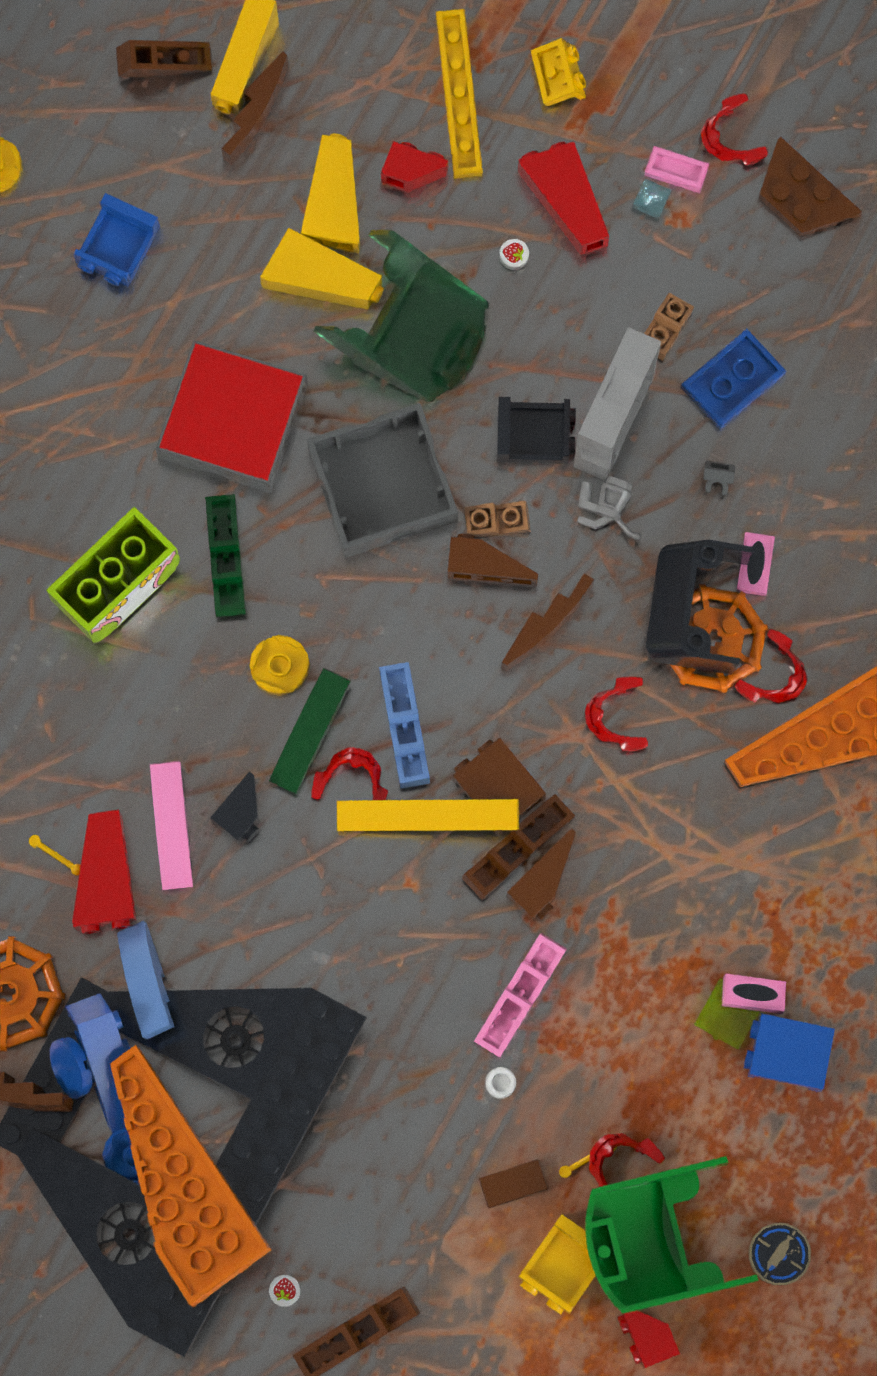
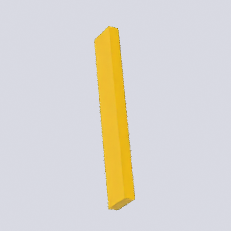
(459, 93)
(427, 815)

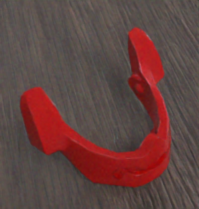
(710, 136)
(796, 682)
(594, 716)
(356, 757)
(605, 1148)

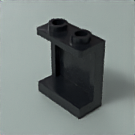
(535, 432)

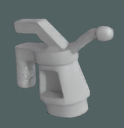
(612, 500)

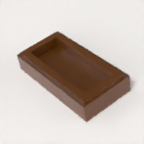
(513, 1183)

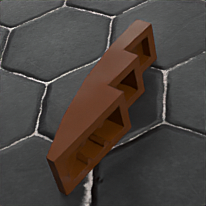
(259, 99)
(540, 629)
(518, 847)
(31, 1096)
(356, 1333)

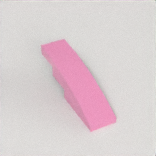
(171, 825)
(520, 995)

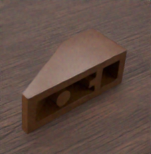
(162, 58)
(479, 561)
(539, 885)

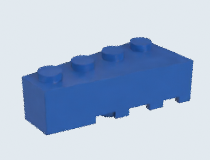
(102, 1045)

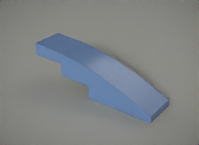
(404, 725)
(144, 980)

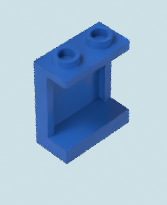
(117, 241)
(789, 1051)

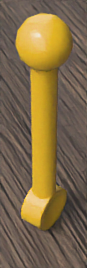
(35, 841)
(565, 1171)

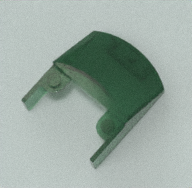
(424, 329)

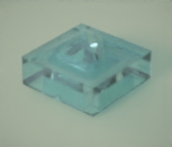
(651, 198)

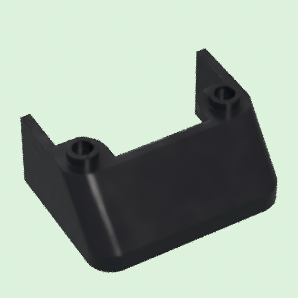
(668, 629)

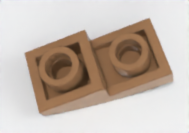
(669, 322)
(497, 520)

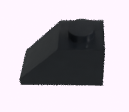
(239, 812)

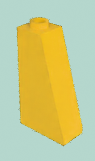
(245, 54)
(331, 203)
(319, 273)

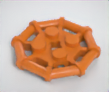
(731, 636)
(27, 993)

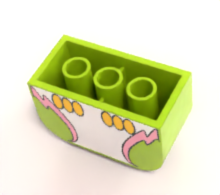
(115, 576)

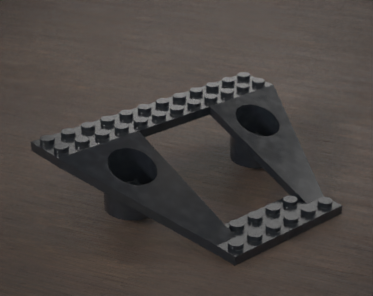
(286, 1084)

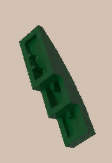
(225, 555)
(310, 730)

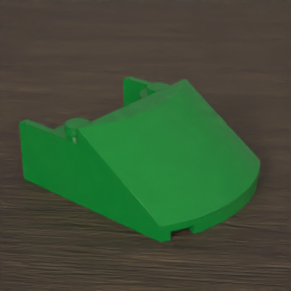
(639, 1244)

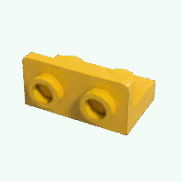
(558, 72)

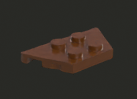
(802, 193)

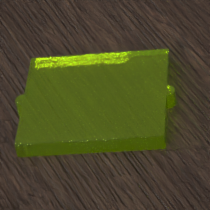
(725, 1022)

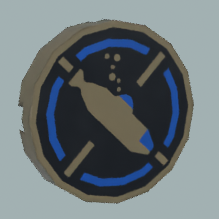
(779, 1254)

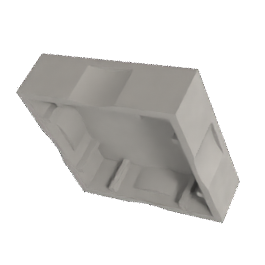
(616, 403)

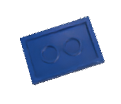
(733, 379)

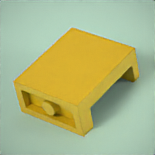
(560, 1267)

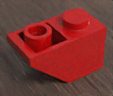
(411, 168)
(650, 1337)

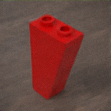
(566, 194)
(104, 880)

